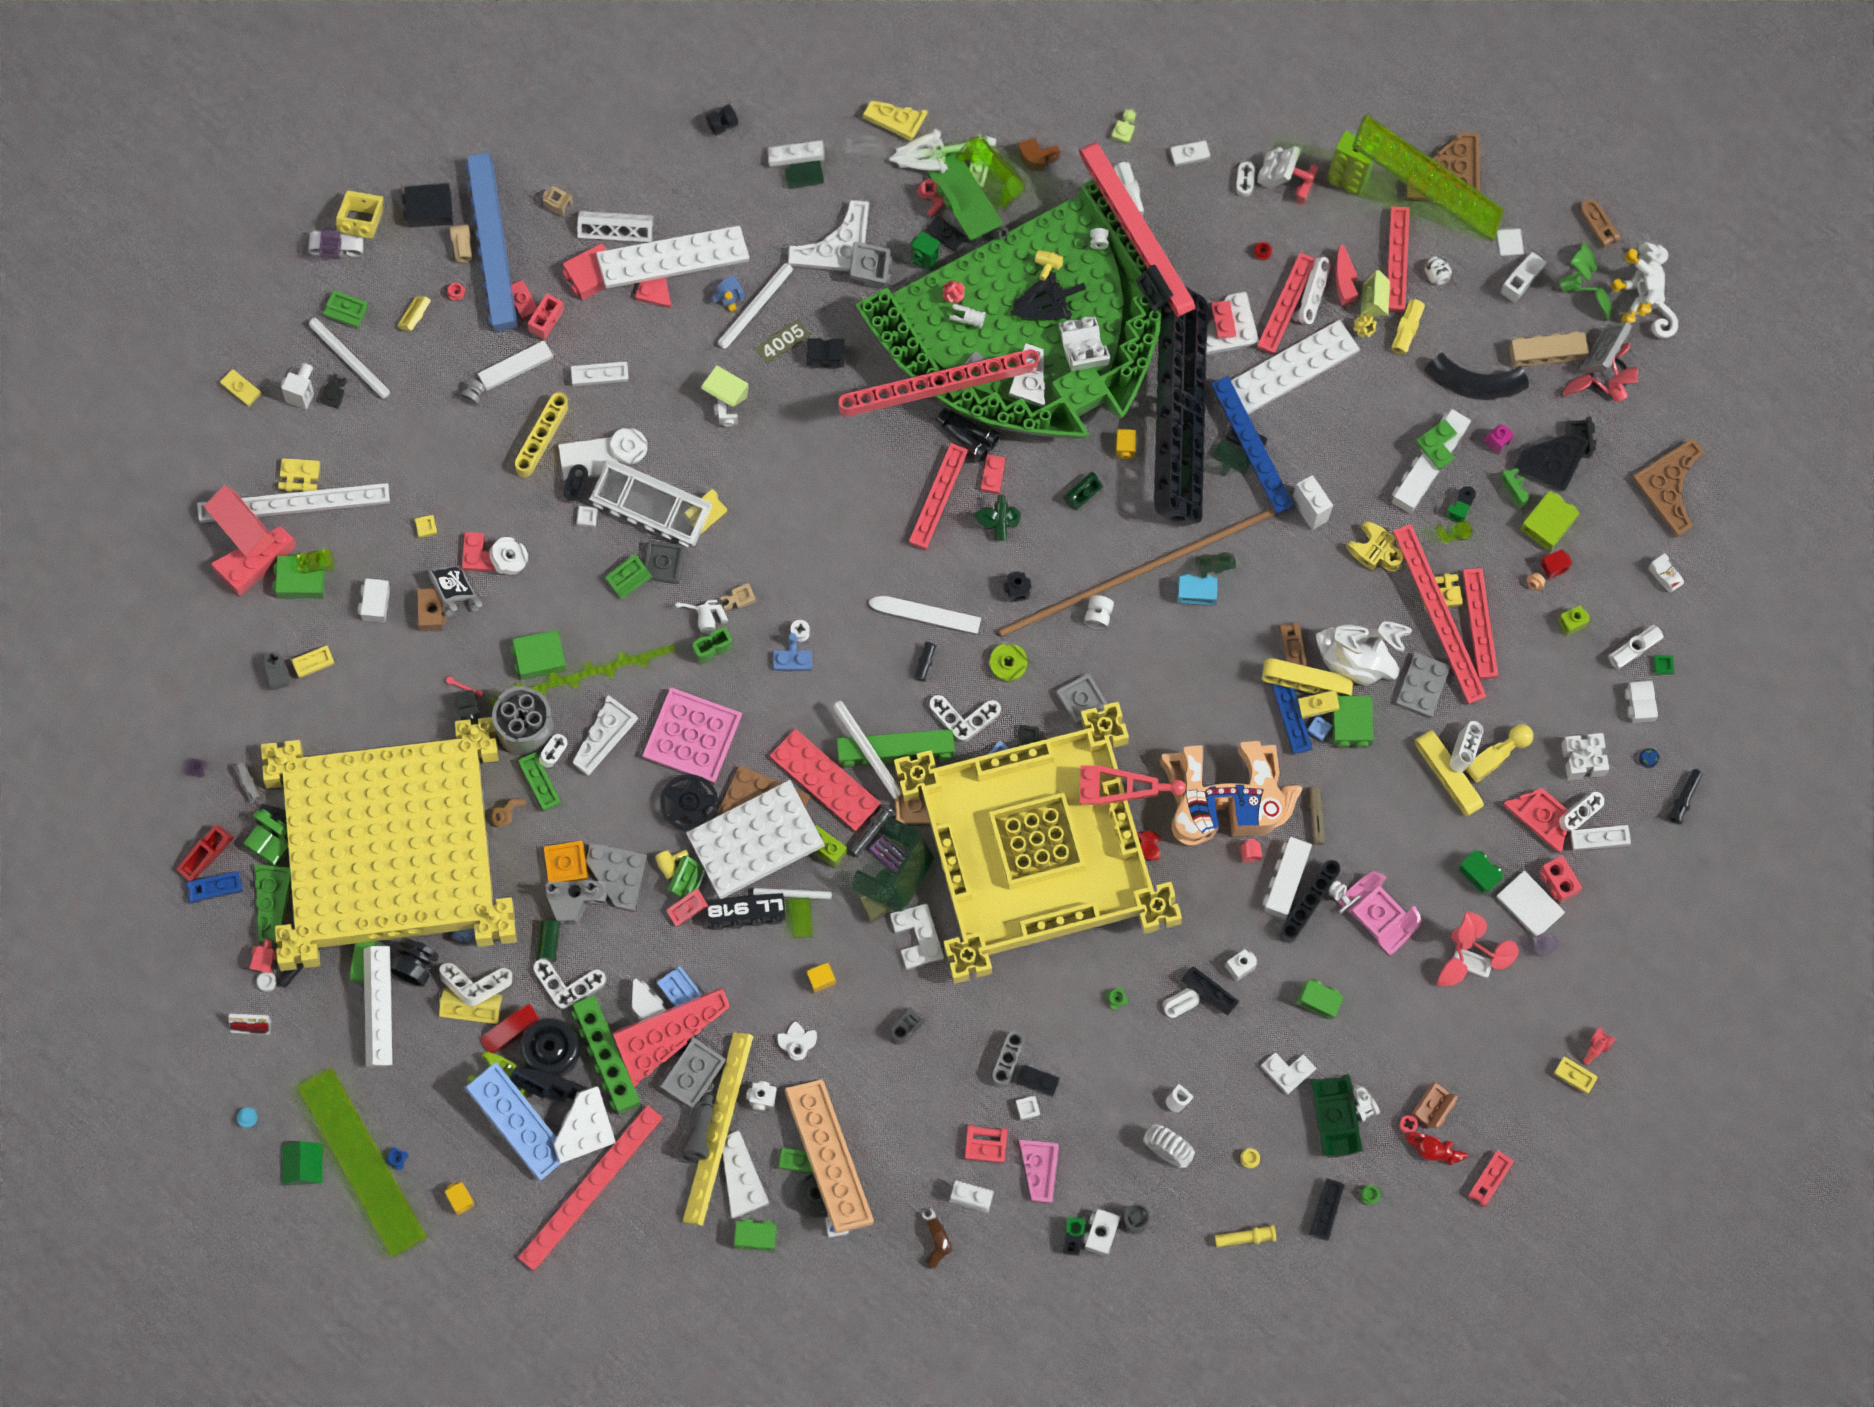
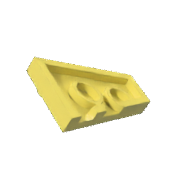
(897, 120)

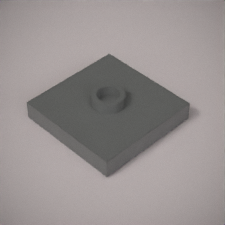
(664, 561)

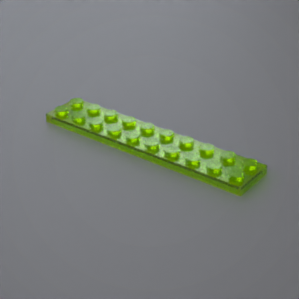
(1428, 177)
(362, 1163)

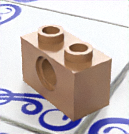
(426, 620)

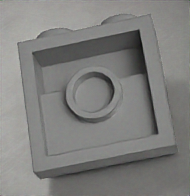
(870, 264)

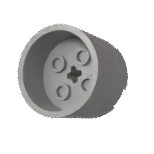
(519, 735)

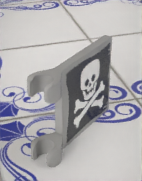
(453, 587)

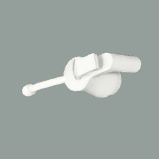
(705, 618)

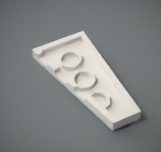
(607, 731)
(742, 1180)

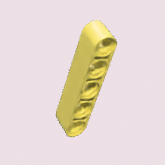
(541, 443)
(1305, 678)
(1454, 782)

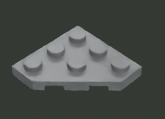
(620, 871)

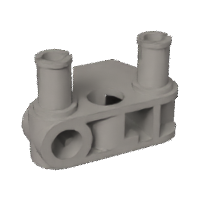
(567, 906)

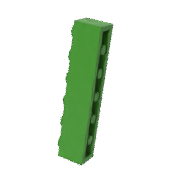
(897, 746)

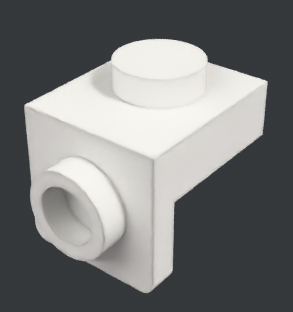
(725, 419)

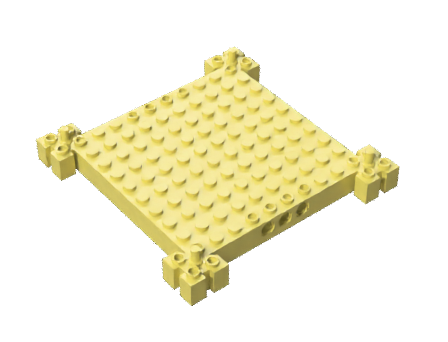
(387, 843)
(1025, 851)

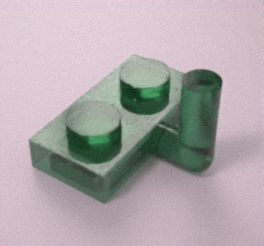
(1231, 457)

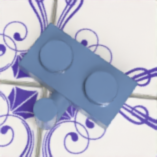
(792, 659)

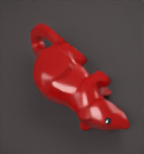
(1432, 1150)

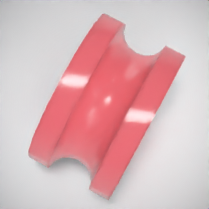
(1410, 1119)

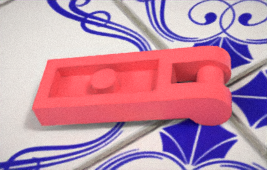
(1491, 1177)

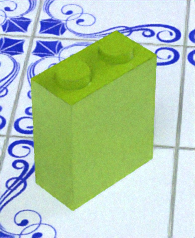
(1550, 520)

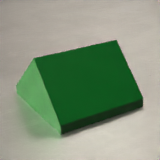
(302, 1163)

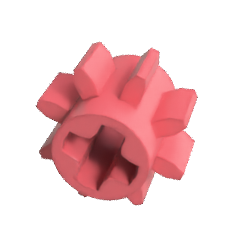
(953, 291)

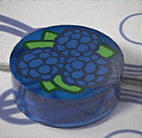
(1649, 758)

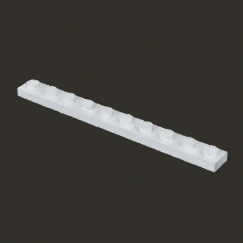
(310, 501)

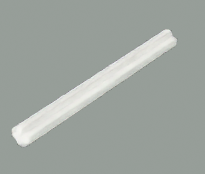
(755, 306)
(349, 358)
(867, 749)

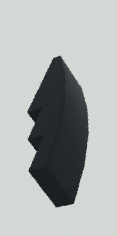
(544, 1083)

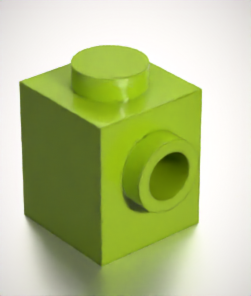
(1574, 620)

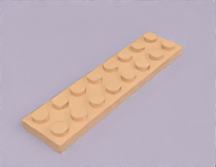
(829, 1156)

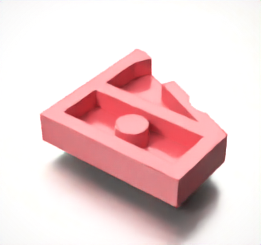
(654, 292)

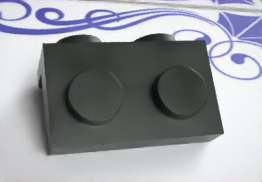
(1585, 429)

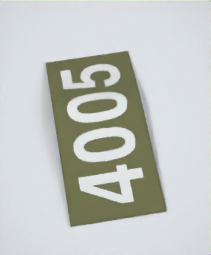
(782, 341)

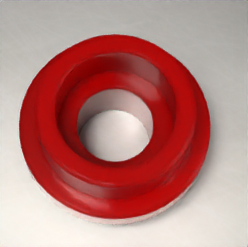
(1262, 246)

